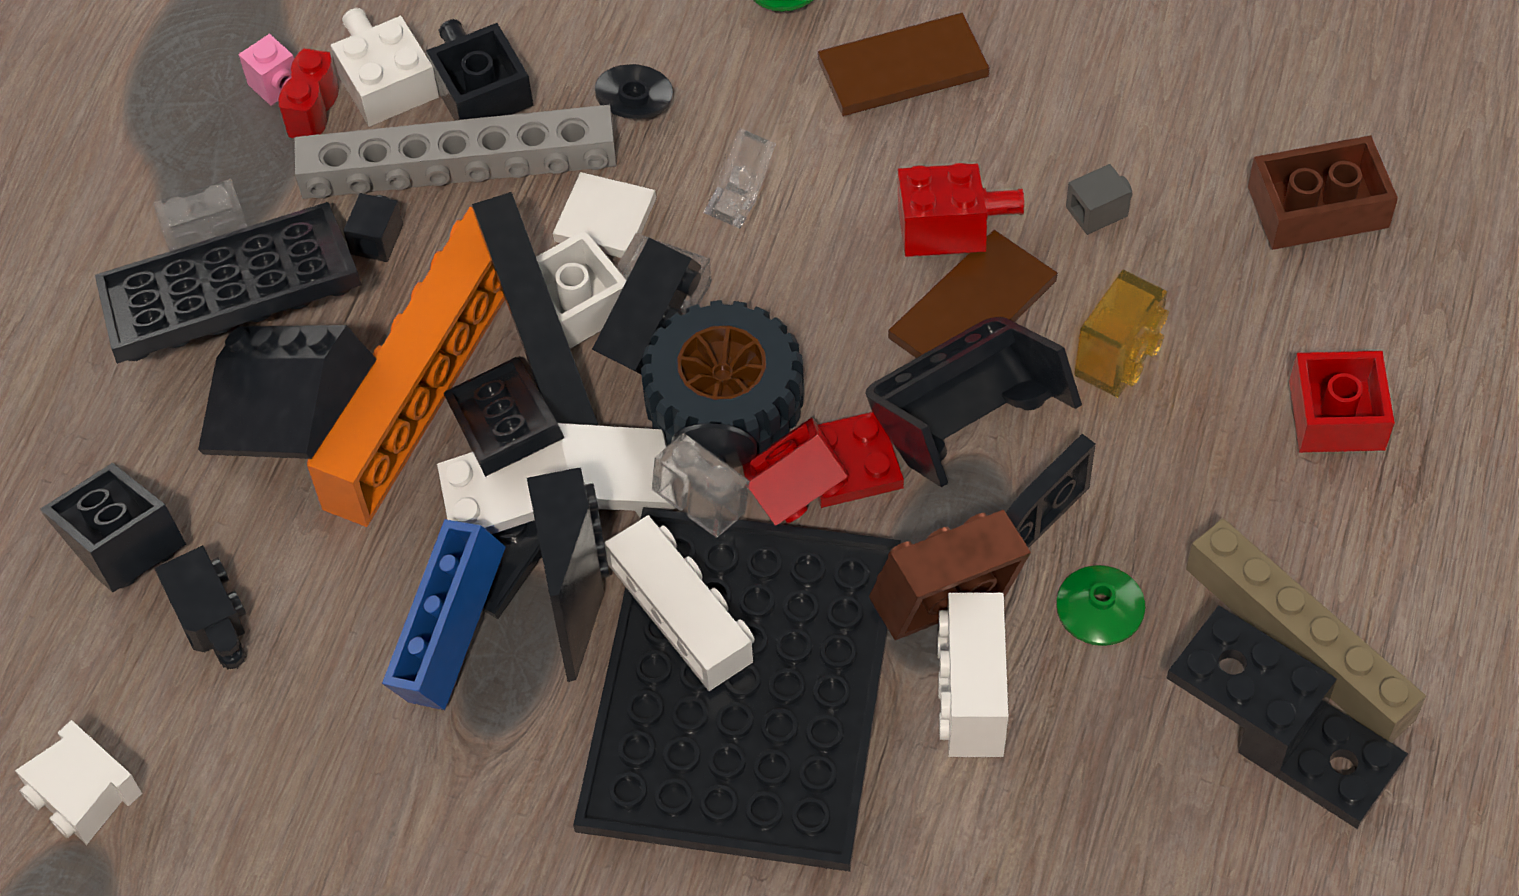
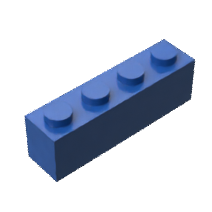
(444, 614)

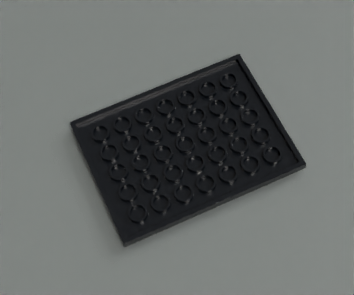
(776, 750)

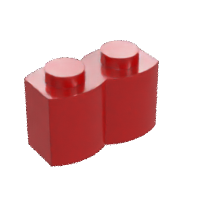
(308, 93)

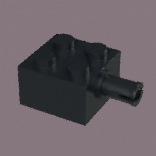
(479, 73)

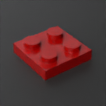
(866, 456)

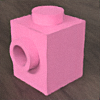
(267, 67)

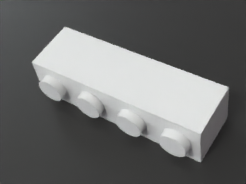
(680, 602)

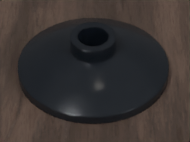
(634, 91)
(724, 441)

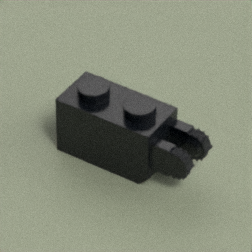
(203, 606)

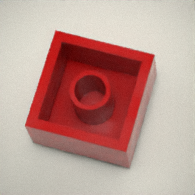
(1341, 401)

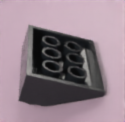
(281, 389)
(571, 556)

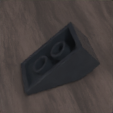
(114, 526)

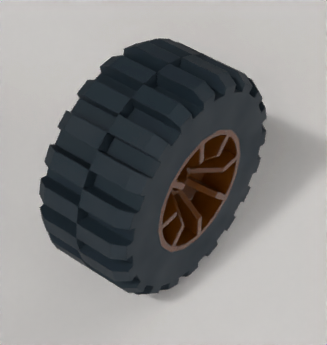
(724, 370)

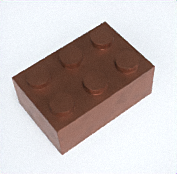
(1322, 192)
(969, 559)

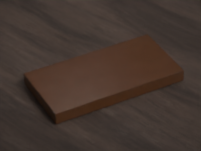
(903, 64)
(978, 288)

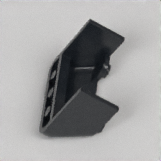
(964, 382)

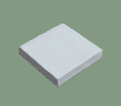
(607, 211)

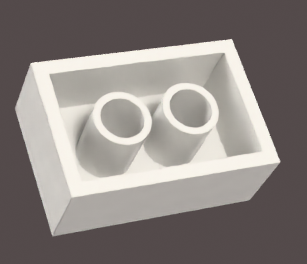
(973, 675)

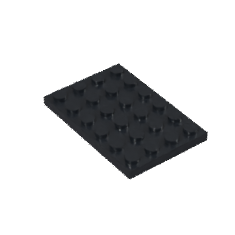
(225, 282)

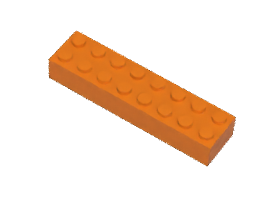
(408, 379)

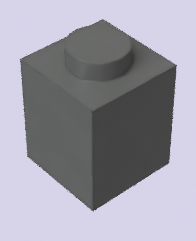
(1099, 198)

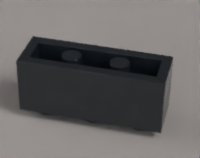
(647, 300)

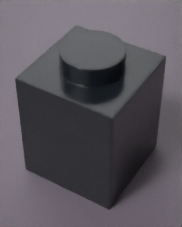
(373, 227)

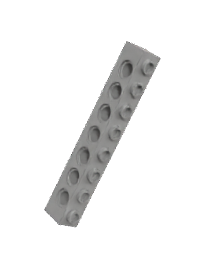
(454, 151)

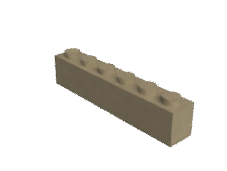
(1282, 609)

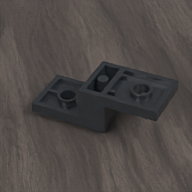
(1287, 716)

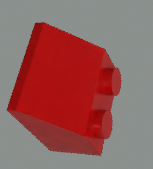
(795, 473)

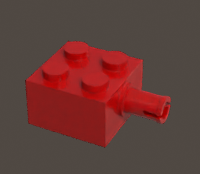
(949, 209)

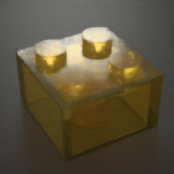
(1121, 334)

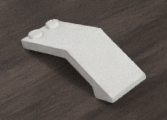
(610, 457)

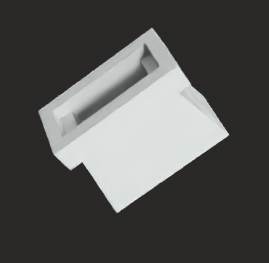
(77, 783)

